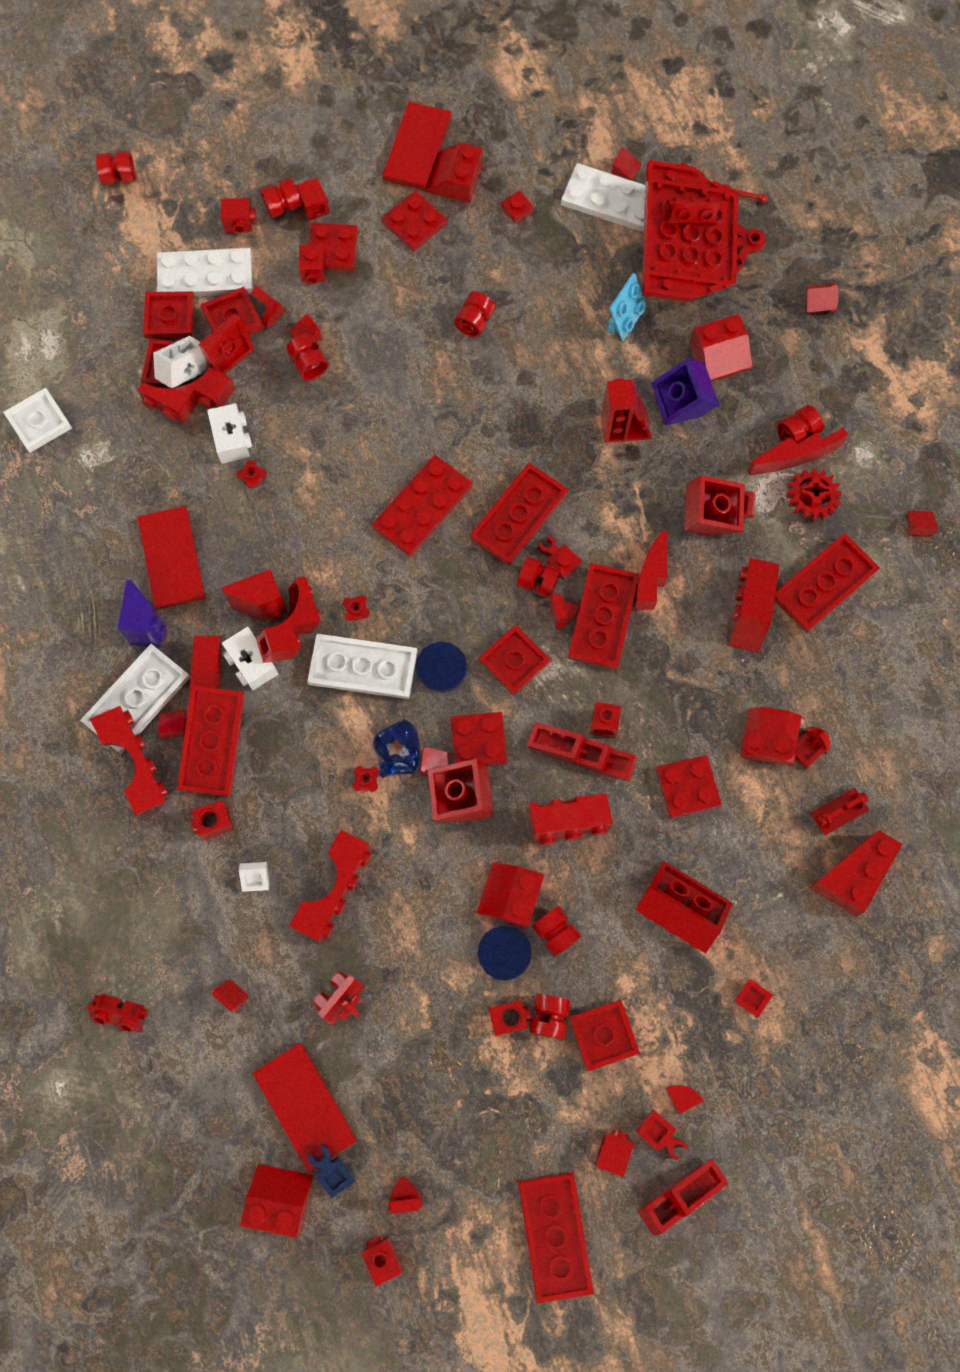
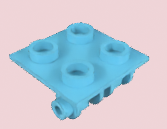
(626, 308)

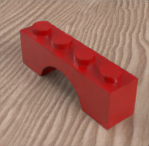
(115, 729)
(315, 918)

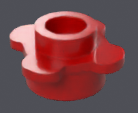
(254, 480)
(361, 613)
(370, 785)

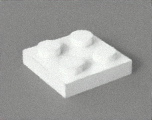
(37, 420)

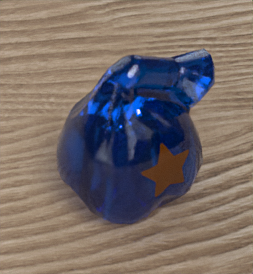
(398, 749)

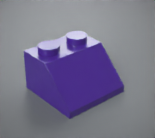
(685, 392)
(139, 620)

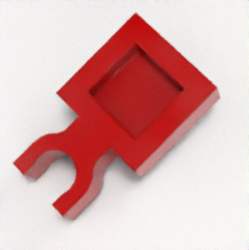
(560, 557)
(658, 1133)

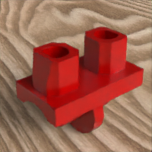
(342, 1001)

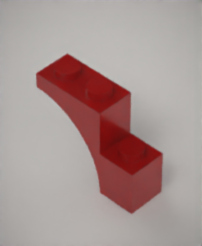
(177, 403)
(282, 640)

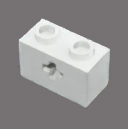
(179, 362)
(223, 422)
(243, 646)

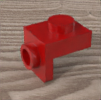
(311, 263)

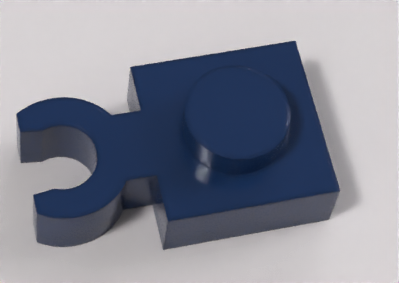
(333, 1173)

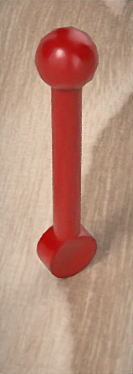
(762, 197)

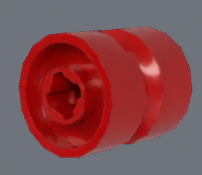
(115, 168)
(280, 198)
(474, 313)
(308, 357)
(800, 425)
(530, 574)
(556, 931)
(550, 1006)

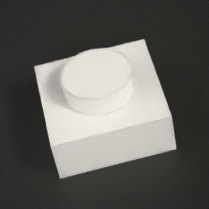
(254, 876)

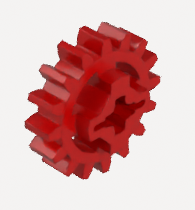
(810, 496)

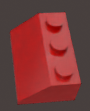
(684, 907)

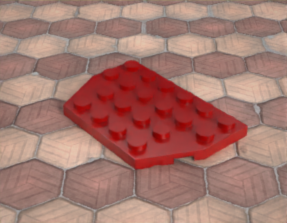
(687, 258)

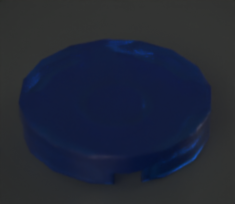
(441, 667)
(504, 953)

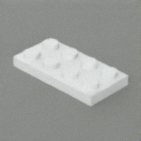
(606, 197)
(205, 271)
(362, 666)
(141, 690)

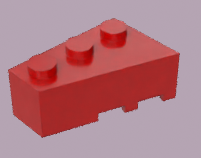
(624, 413)
(755, 604)
(569, 819)
(859, 874)

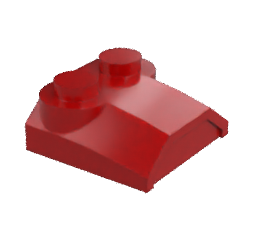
(771, 735)

